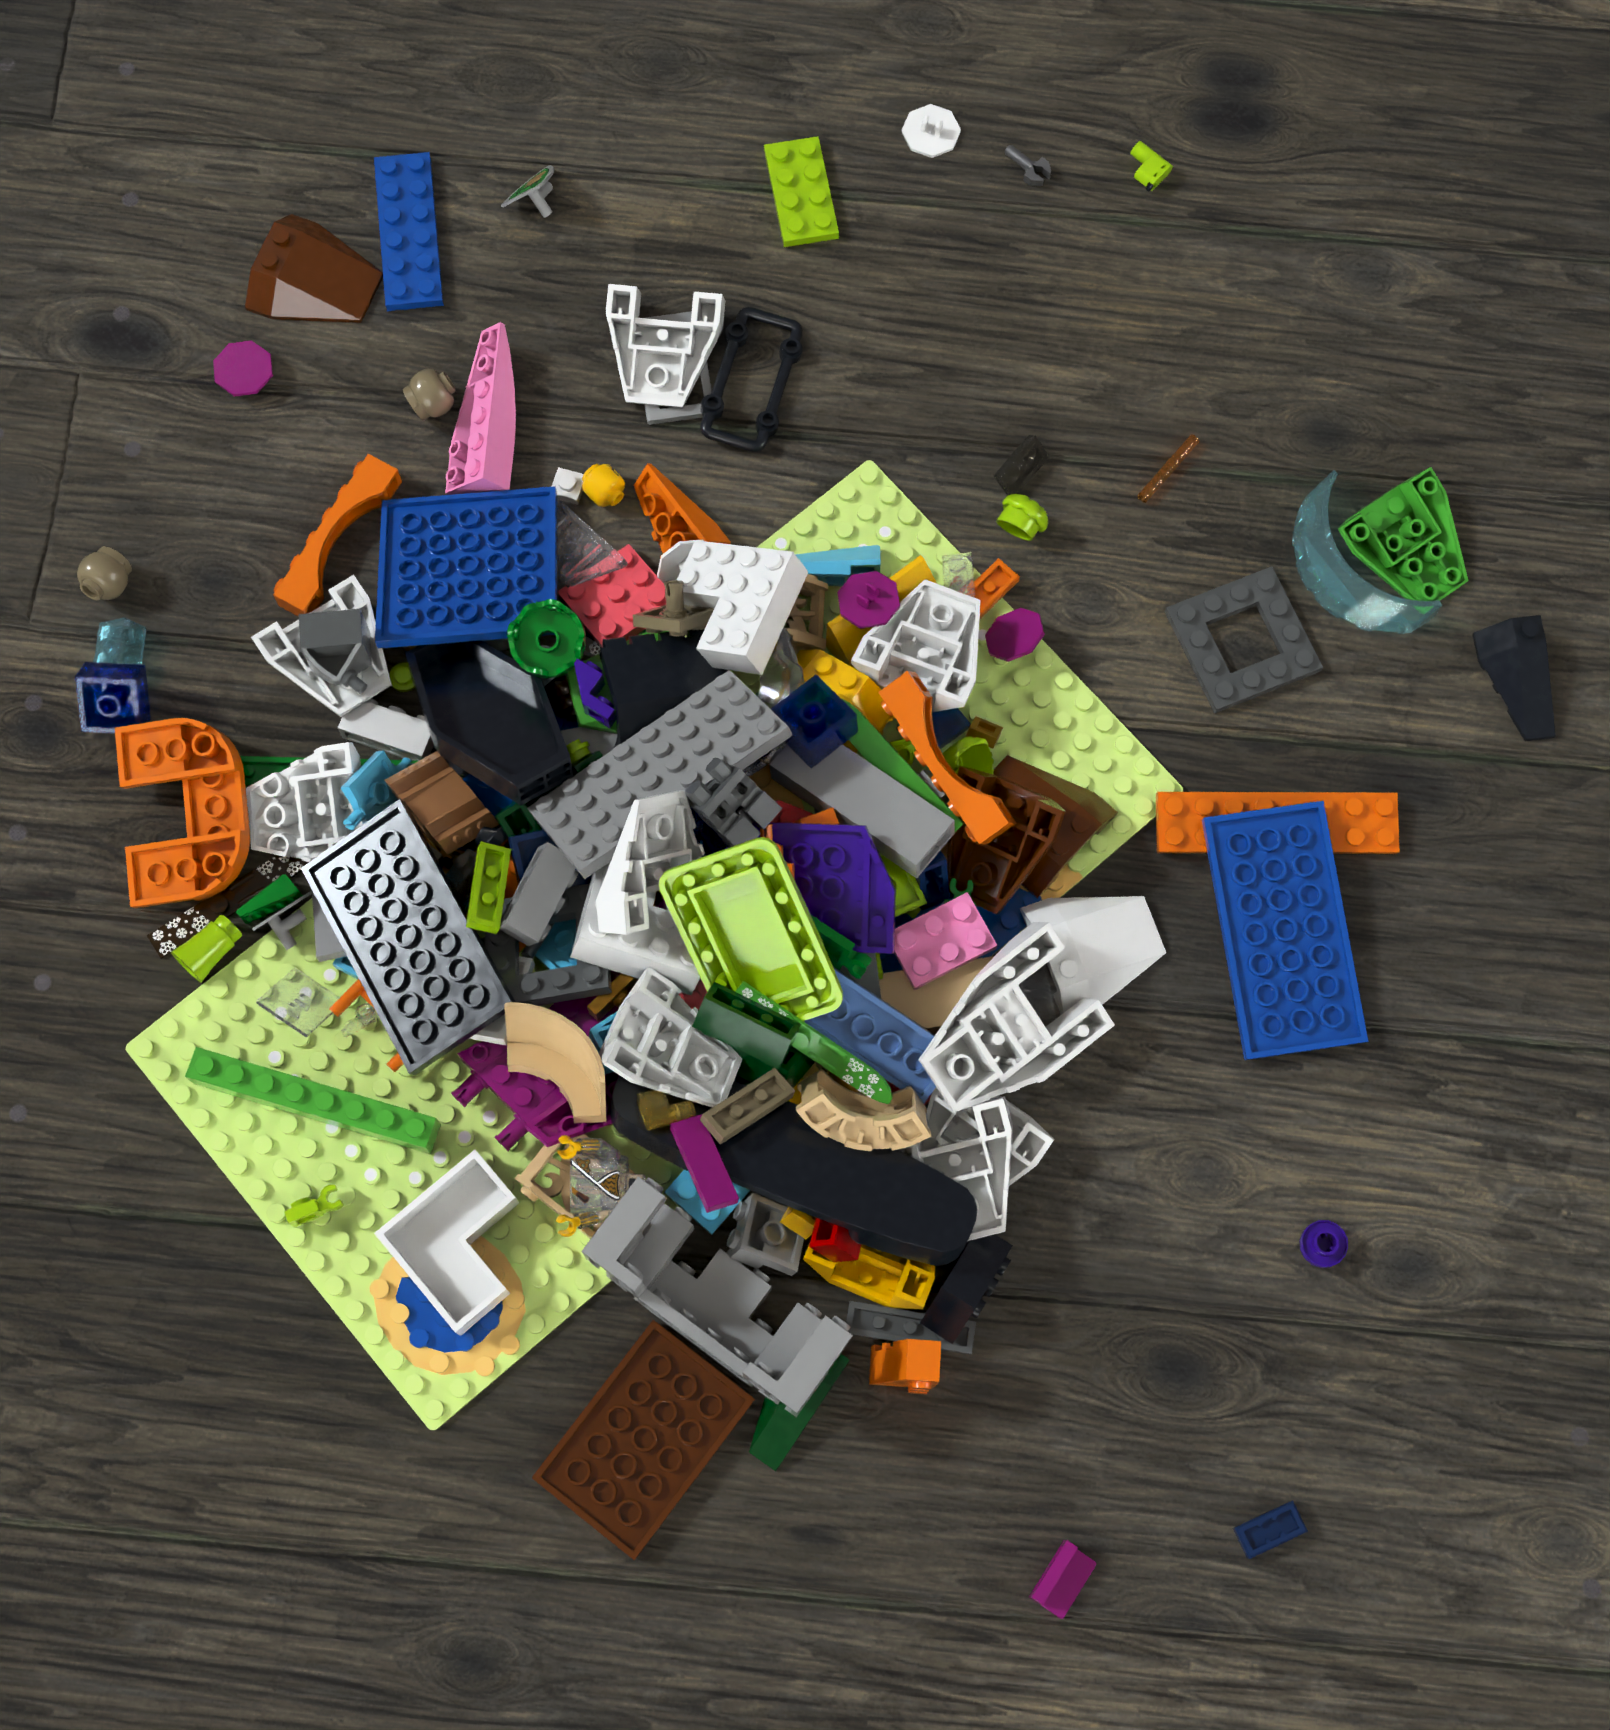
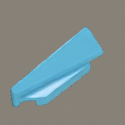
(838, 565)

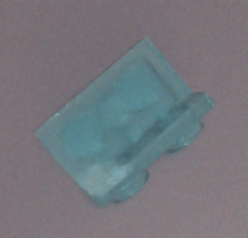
(120, 642)

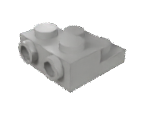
(762, 1238)

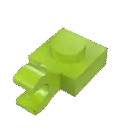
(307, 1210)

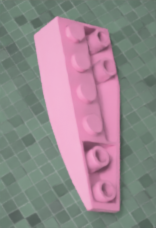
(486, 422)

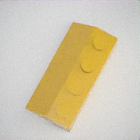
(845, 637)

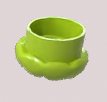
(1022, 517)

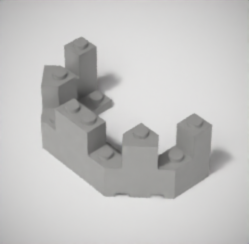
(717, 1308)

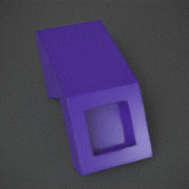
(590, 684)

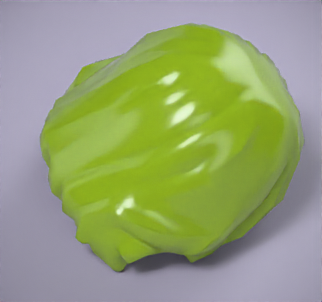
(970, 753)

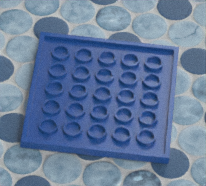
(463, 564)

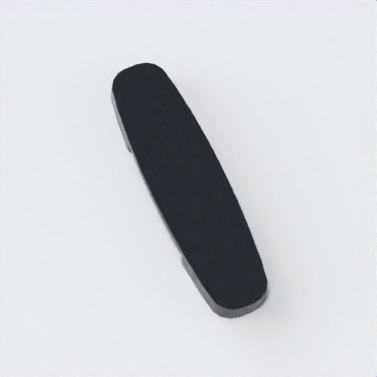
(875, 1194)

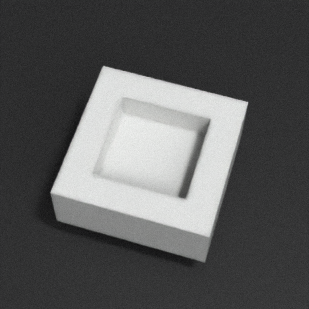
(568, 485)

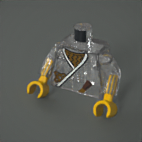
(596, 1181)

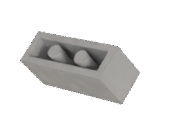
(538, 895)

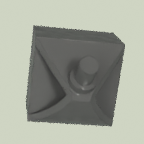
(336, 646)

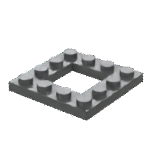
(1228, 689)
(554, 984)

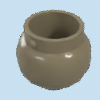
(430, 393)
(103, 574)

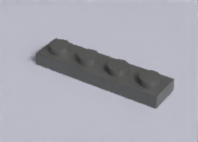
(900, 1324)

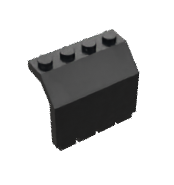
(652, 676)

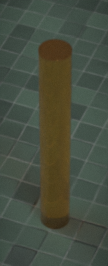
(1168, 468)

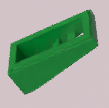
(269, 900)

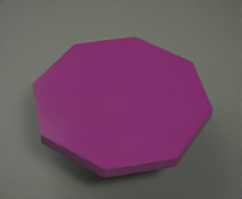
(243, 368)
(868, 599)
(1014, 634)

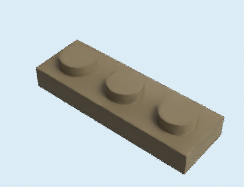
(747, 1106)

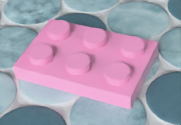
(942, 941)

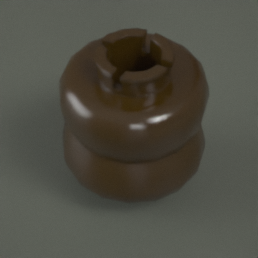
(562, 699)

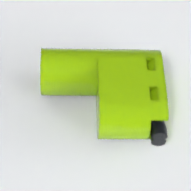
(1153, 167)

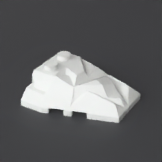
(303, 805)

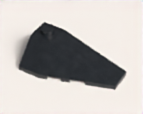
(1519, 667)

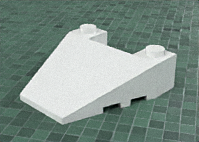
(661, 357)
(652, 841)
(979, 1164)

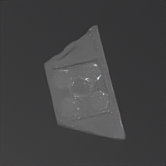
(581, 550)

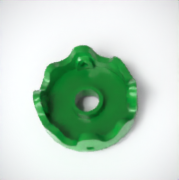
(531, 624)

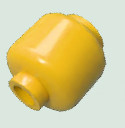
(603, 485)

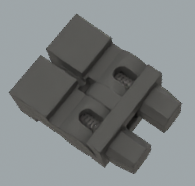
(736, 801)

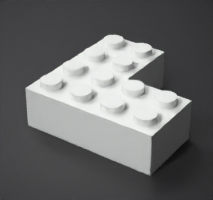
(750, 600)
(633, 953)
(436, 1236)

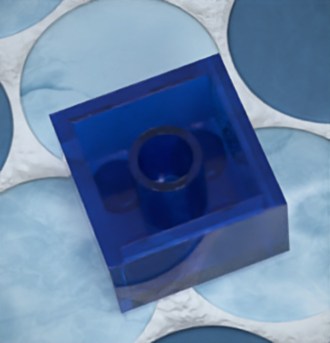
(111, 696)
(817, 720)

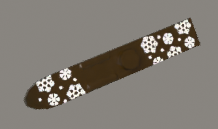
(225, 903)

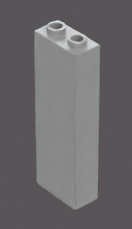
(898, 820)

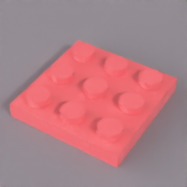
(612, 599)

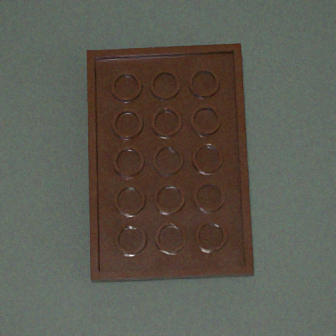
(643, 1439)

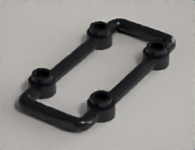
(767, 421)

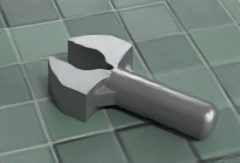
(1030, 166)

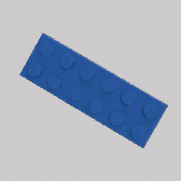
(408, 231)

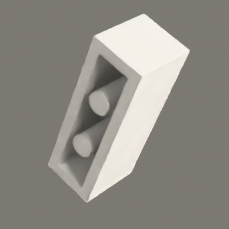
(387, 730)

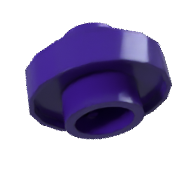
(1323, 1244)

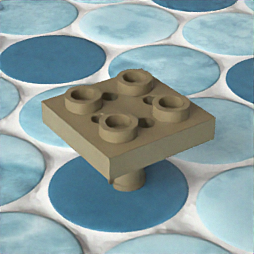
(674, 615)

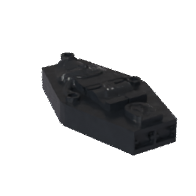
(490, 718)

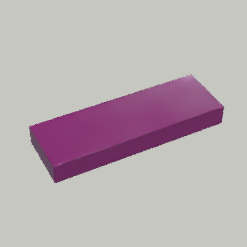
(704, 1164)

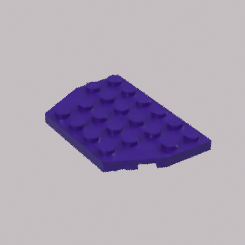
(842, 880)

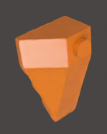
(672, 512)

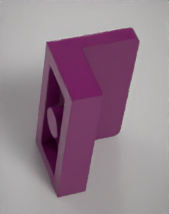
(1063, 1579)

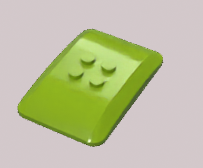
(752, 926)

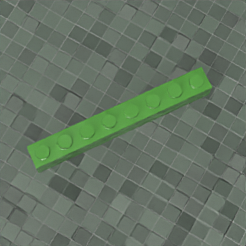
(313, 1100)

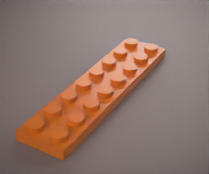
(1355, 819)

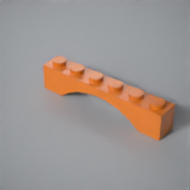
(302, 586)
(912, 708)

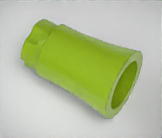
(207, 947)

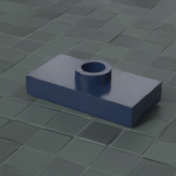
(1270, 1529)

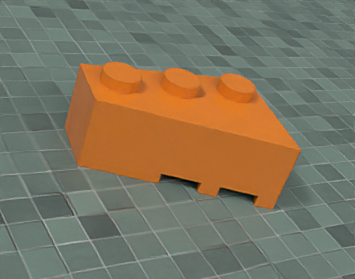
(906, 1364)

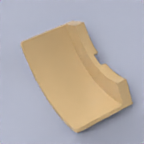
(557, 1050)

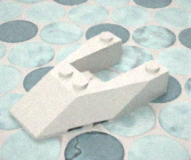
(995, 1036)

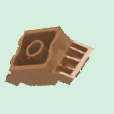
(441, 802)

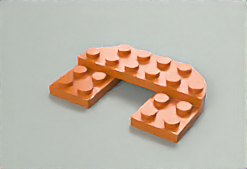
(213, 810)

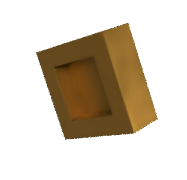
(986, 730)

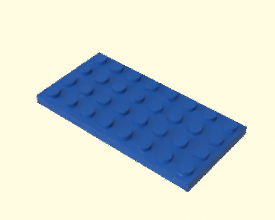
(1284, 930)

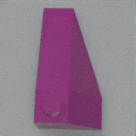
(559, 1118)

